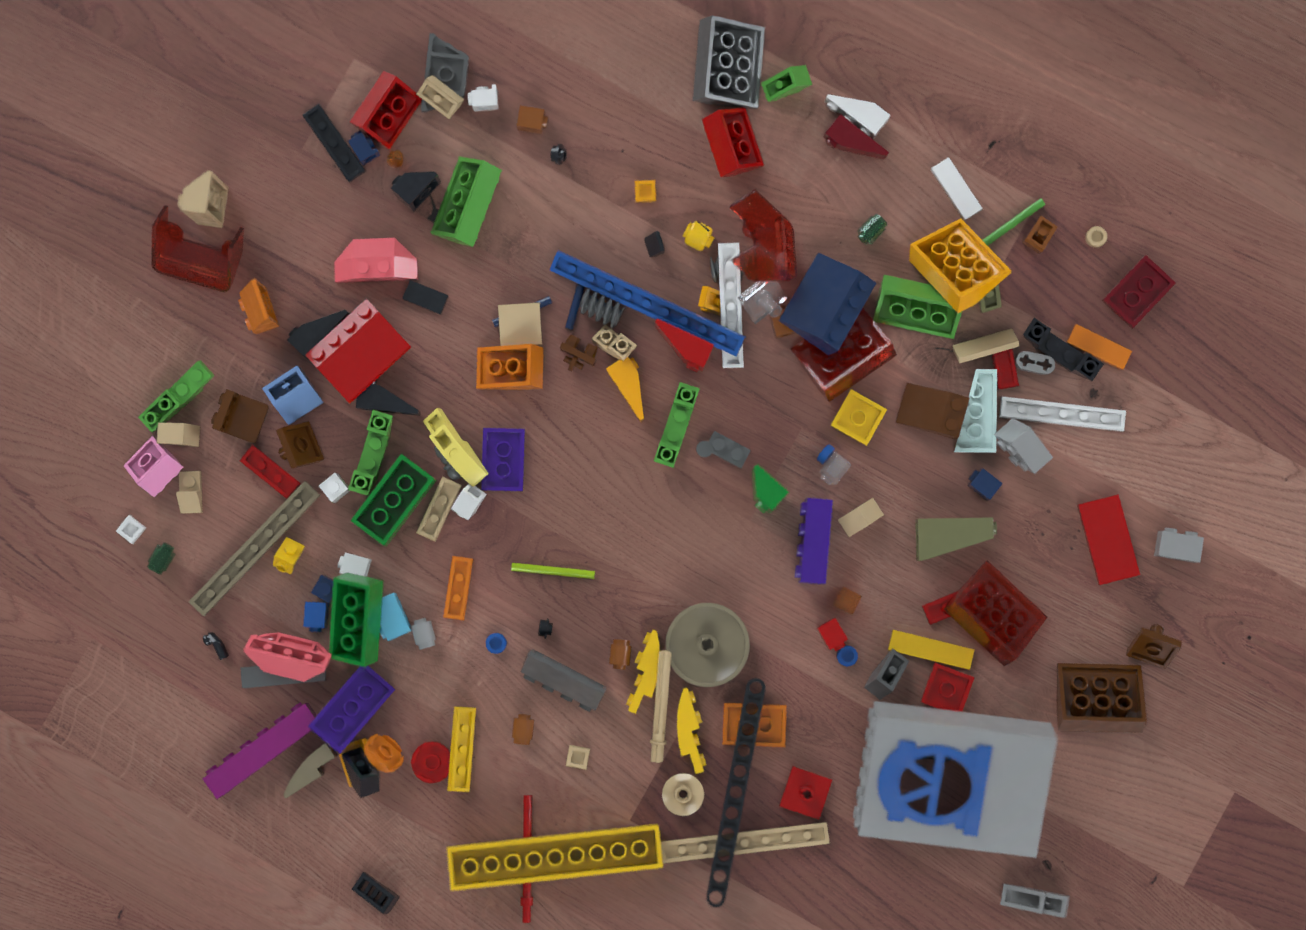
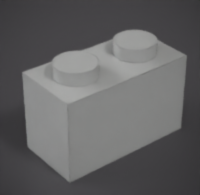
(1179, 546)

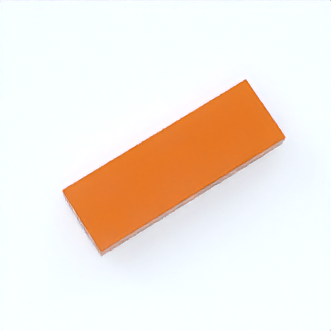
(1099, 347)
(458, 588)

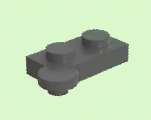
(724, 449)

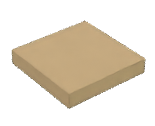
(519, 324)

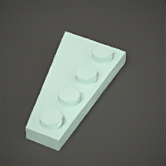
(981, 415)

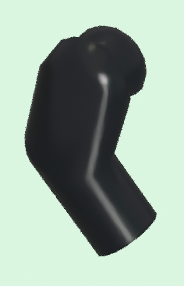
(217, 643)

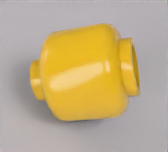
(698, 235)

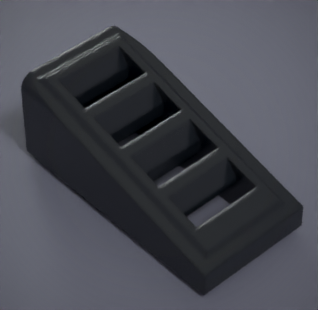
(393, 897)

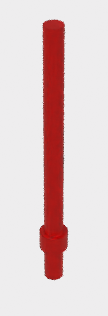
(526, 900)

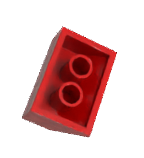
(386, 109)
(732, 141)

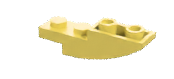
(453, 448)

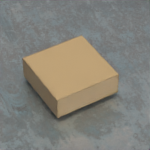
(578, 757)

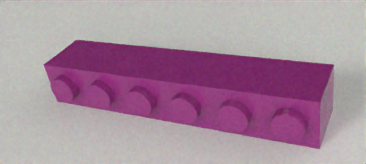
(260, 751)

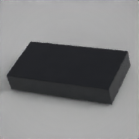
(425, 297)

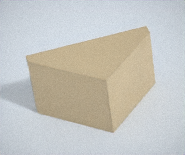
(178, 434)
(860, 517)

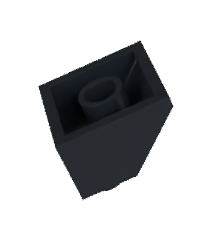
(415, 187)

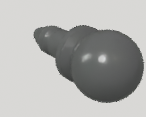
(452, 473)

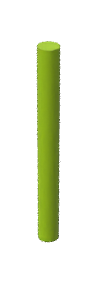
(553, 570)

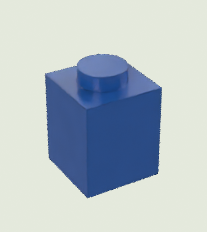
(316, 616)

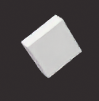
(131, 529)

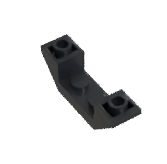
(1063, 354)

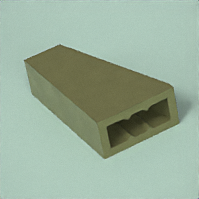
(946, 535)

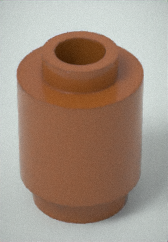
(620, 654)
(523, 729)

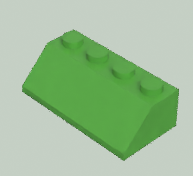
(466, 201)
(915, 307)

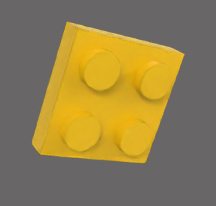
(858, 417)

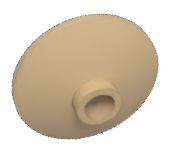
(685, 805)

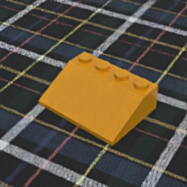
(958, 264)

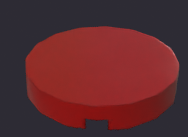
(431, 762)

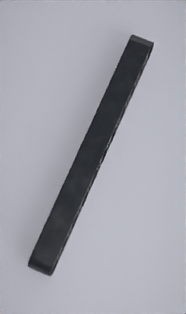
(729, 801)

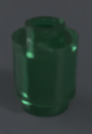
(872, 229)
(161, 558)

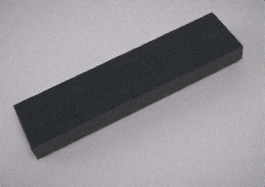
(334, 143)

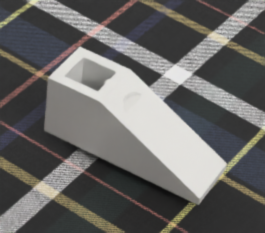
(863, 114)

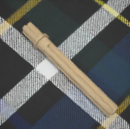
(660, 711)

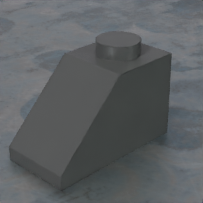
(886, 675)

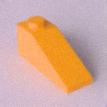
(627, 381)

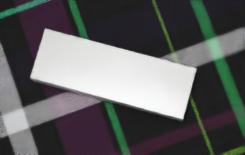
(956, 189)

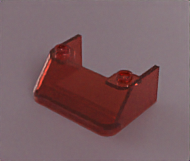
(773, 240)
(193, 260)

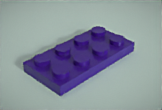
(351, 708)

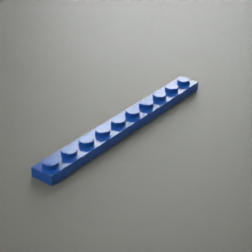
(646, 302)

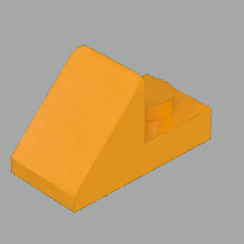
(709, 300)

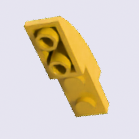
(647, 662)
(687, 722)

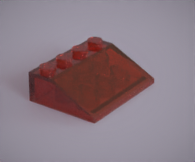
(860, 354)
(996, 613)

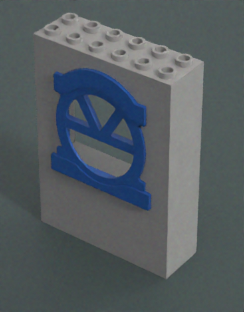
(1007, 766)

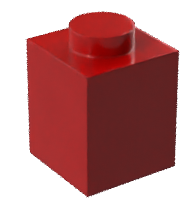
(832, 634)

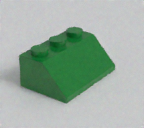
(766, 490)

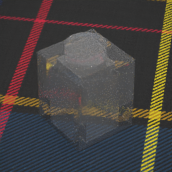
(834, 469)

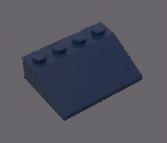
(827, 303)

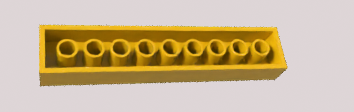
(554, 857)

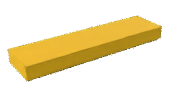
(931, 649)
(461, 749)

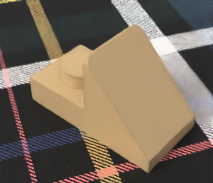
(190, 492)

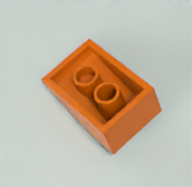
(258, 307)
(510, 367)

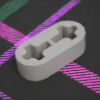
(1034, 368)

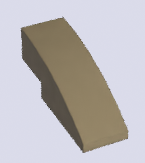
(310, 769)

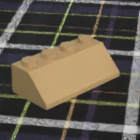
(205, 200)

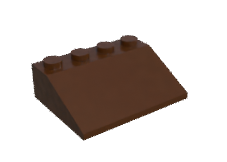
(1100, 698)

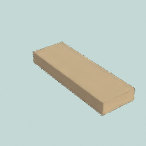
(985, 345)
(439, 509)

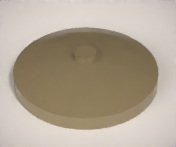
(707, 644)

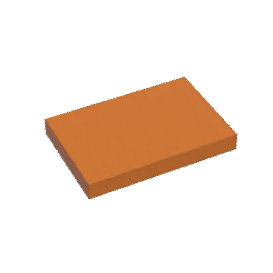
(771, 725)

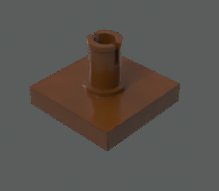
(299, 445)
(1154, 647)

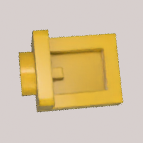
(287, 555)

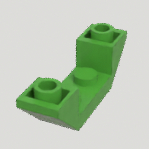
(676, 424)
(372, 454)

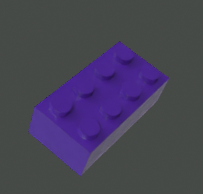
(814, 541)

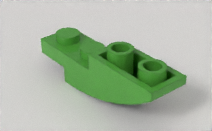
(177, 397)

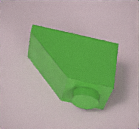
(786, 83)

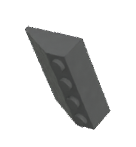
(728, 63)
(563, 679)

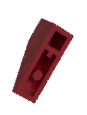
(851, 139)

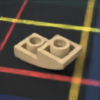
(614, 344)

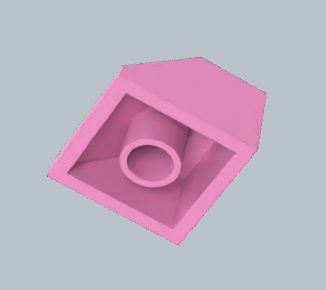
(153, 467)

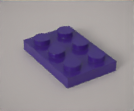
(503, 459)

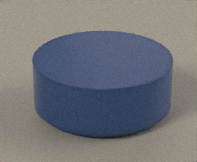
(825, 454)
(496, 643)
(847, 656)

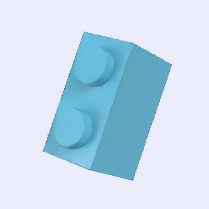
(393, 618)

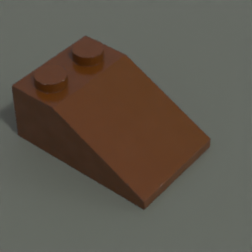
(932, 410)

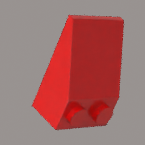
(688, 347)

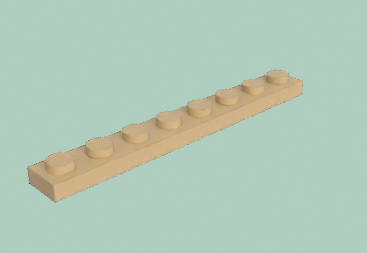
(746, 842)

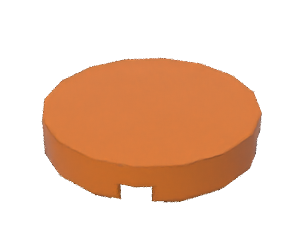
(383, 753)

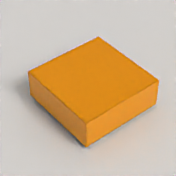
(645, 191)

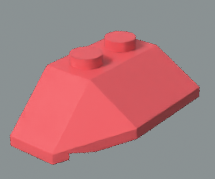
(375, 261)
(287, 655)

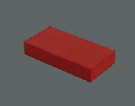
(1006, 369)

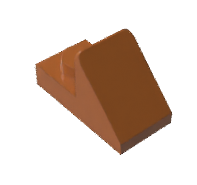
(1040, 235)

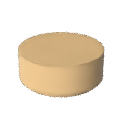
(1096, 237)

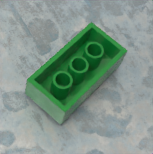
(393, 500)
(355, 619)

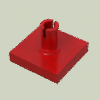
(805, 792)

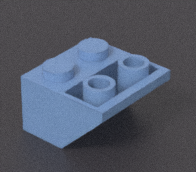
(293, 395)

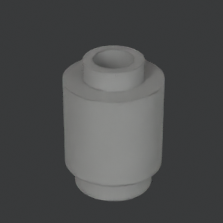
(423, 633)

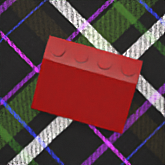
(358, 351)

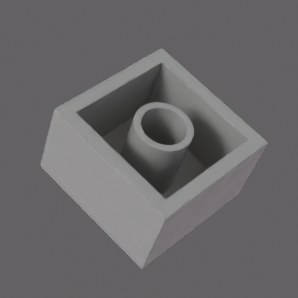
(1023, 446)

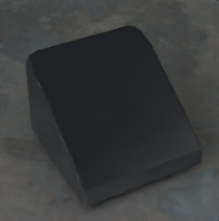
(654, 244)

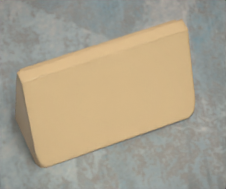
(440, 96)

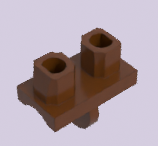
(570, 348)

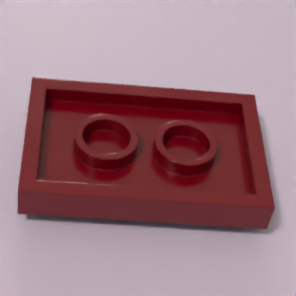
(1138, 291)

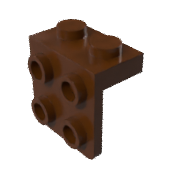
(239, 416)

